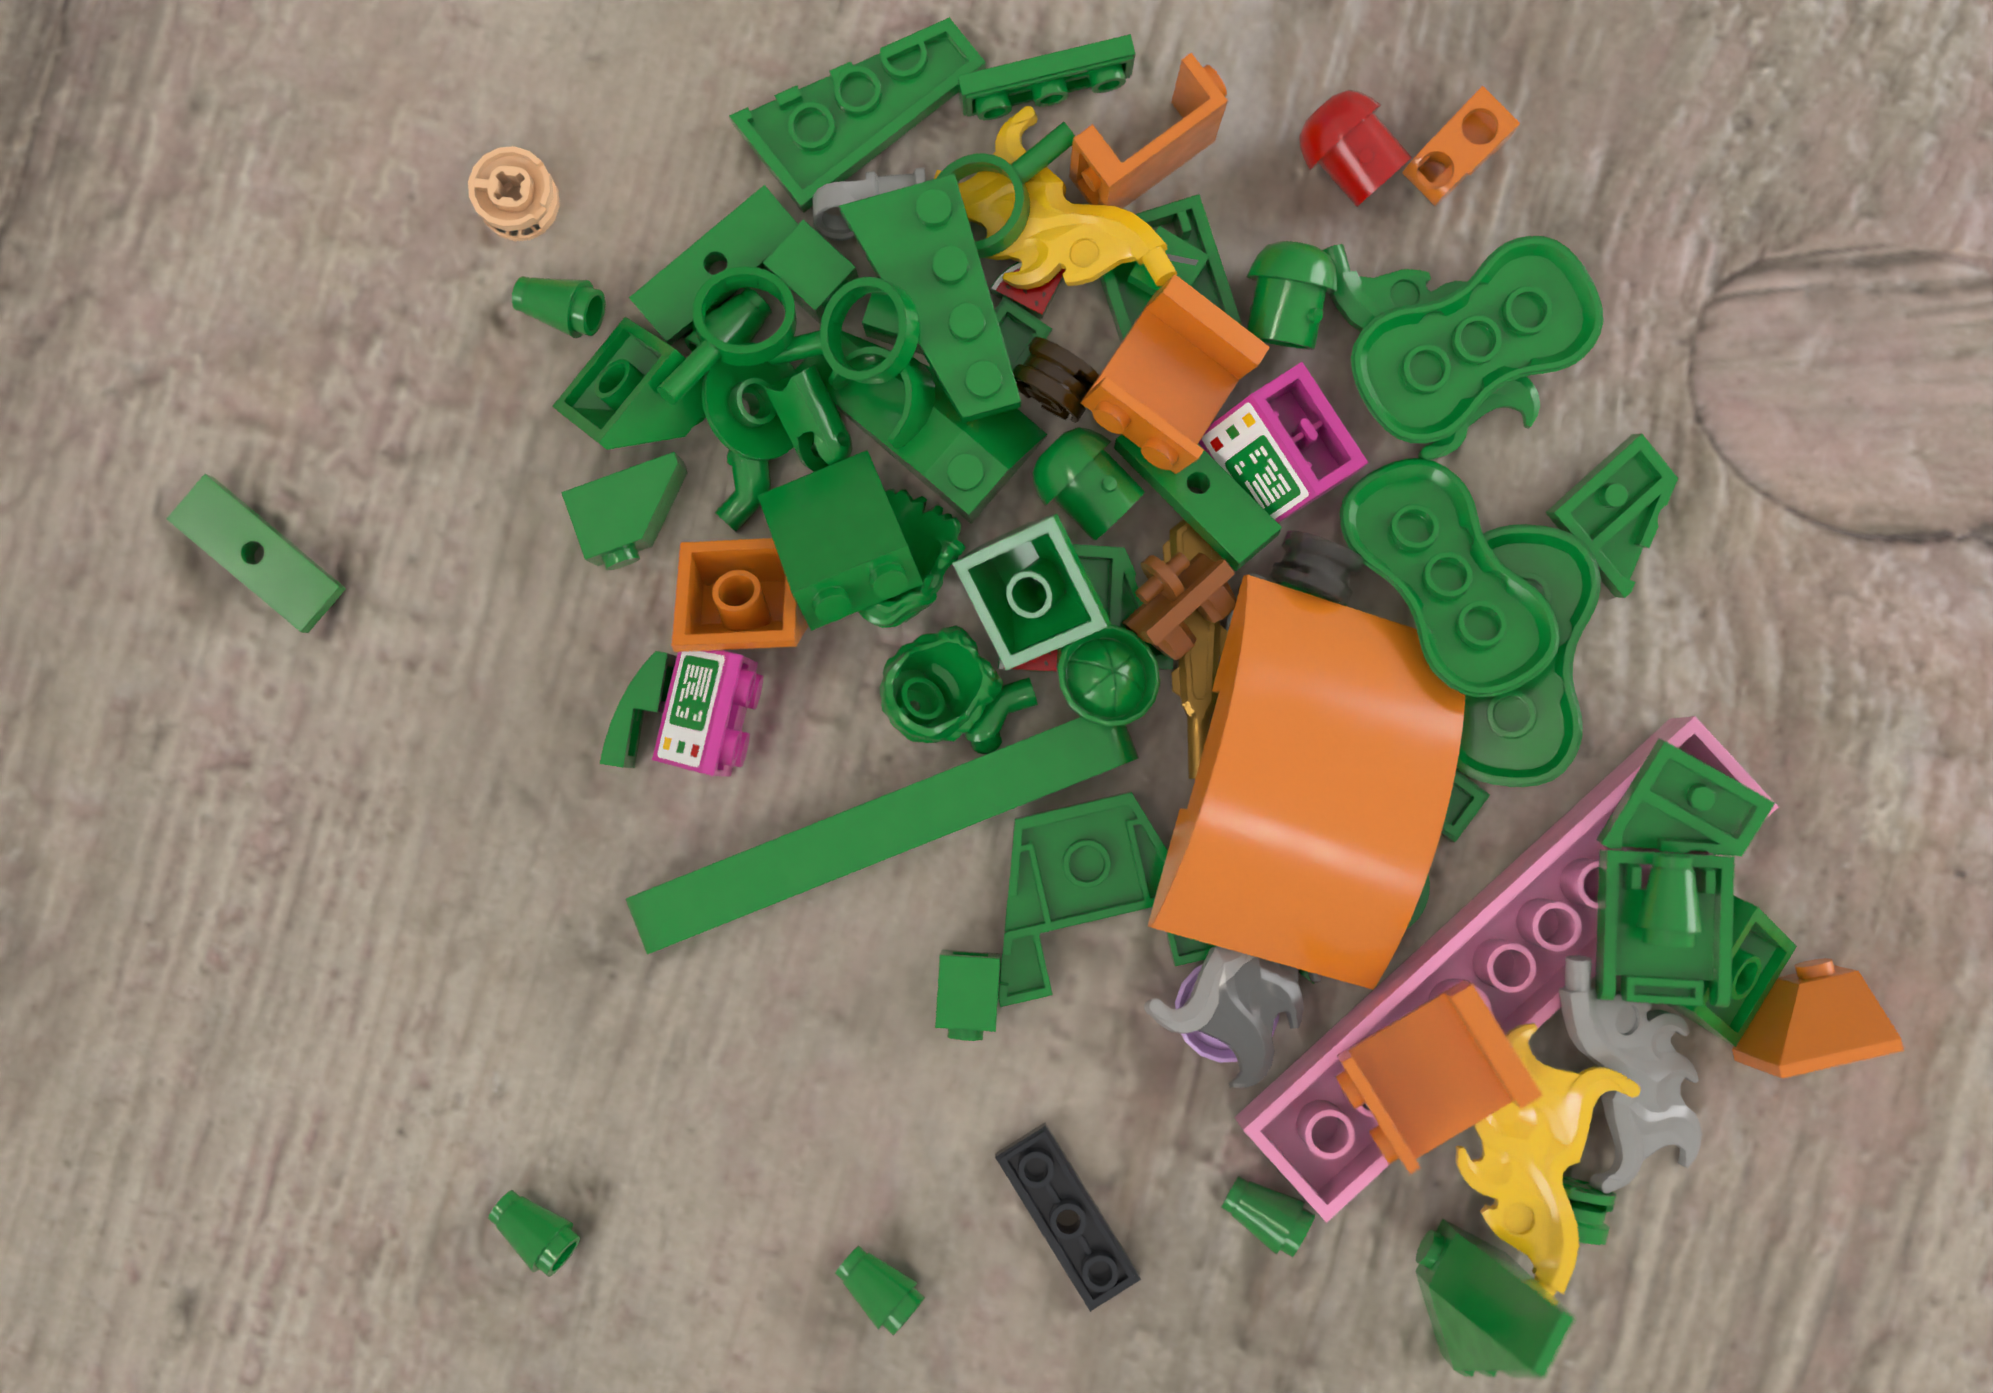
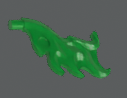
(1364, 298)

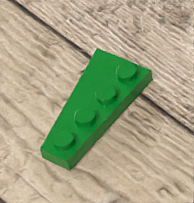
(857, 111)
(928, 249)

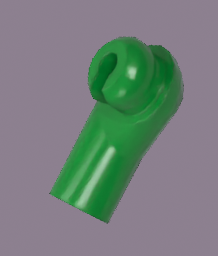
(750, 480)
(1012, 698)

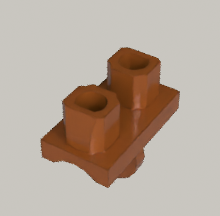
(1174, 594)

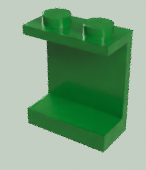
(839, 540)

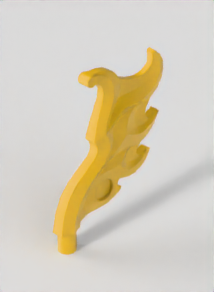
(1058, 233)
(1526, 1161)

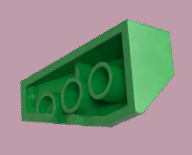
(953, 458)
(1487, 1307)

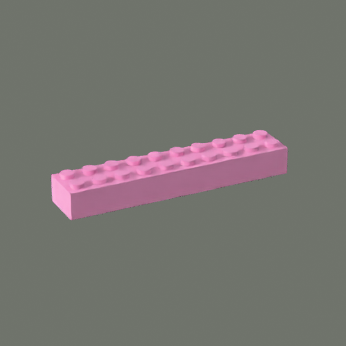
(1503, 942)

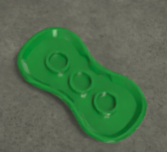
(1439, 360)
(1471, 613)
(1538, 727)

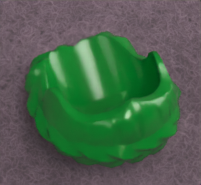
(938, 686)

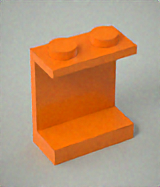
(1109, 182)
(1173, 375)
(1434, 1074)

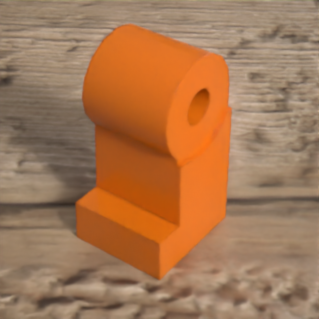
(1461, 146)

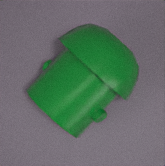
(1290, 293)
(1085, 481)

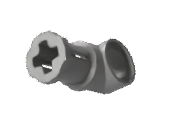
(844, 192)

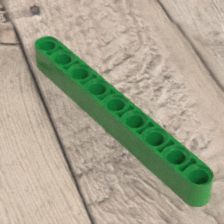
(877, 830)

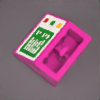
(1284, 444)
(708, 712)

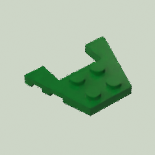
(1075, 870)

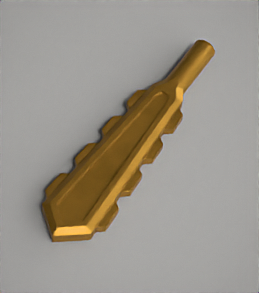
(1199, 666)

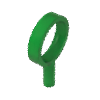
(1019, 173)
(828, 338)
(714, 350)

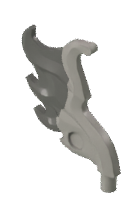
(1237, 1005)

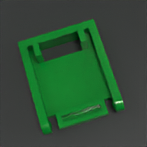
(1192, 226)
(1655, 971)

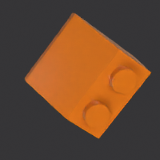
(734, 598)

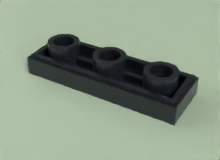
(1048, 1187)

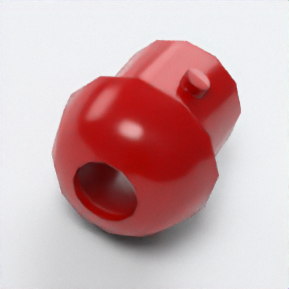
(1352, 144)

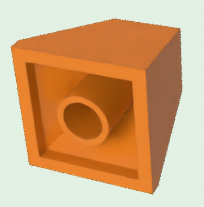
(1816, 1023)

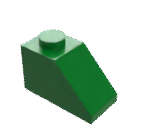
(624, 510)

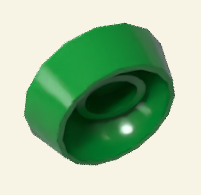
(1109, 676)

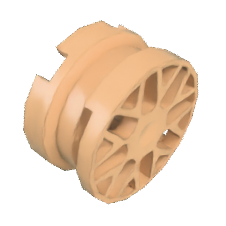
(513, 192)

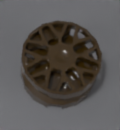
(1055, 378)

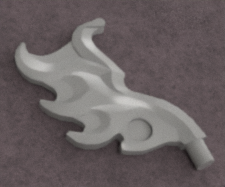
(1639, 1047)

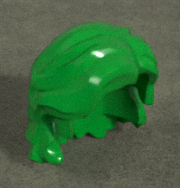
(934, 547)

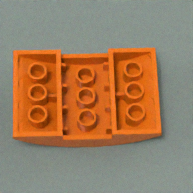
(1313, 789)

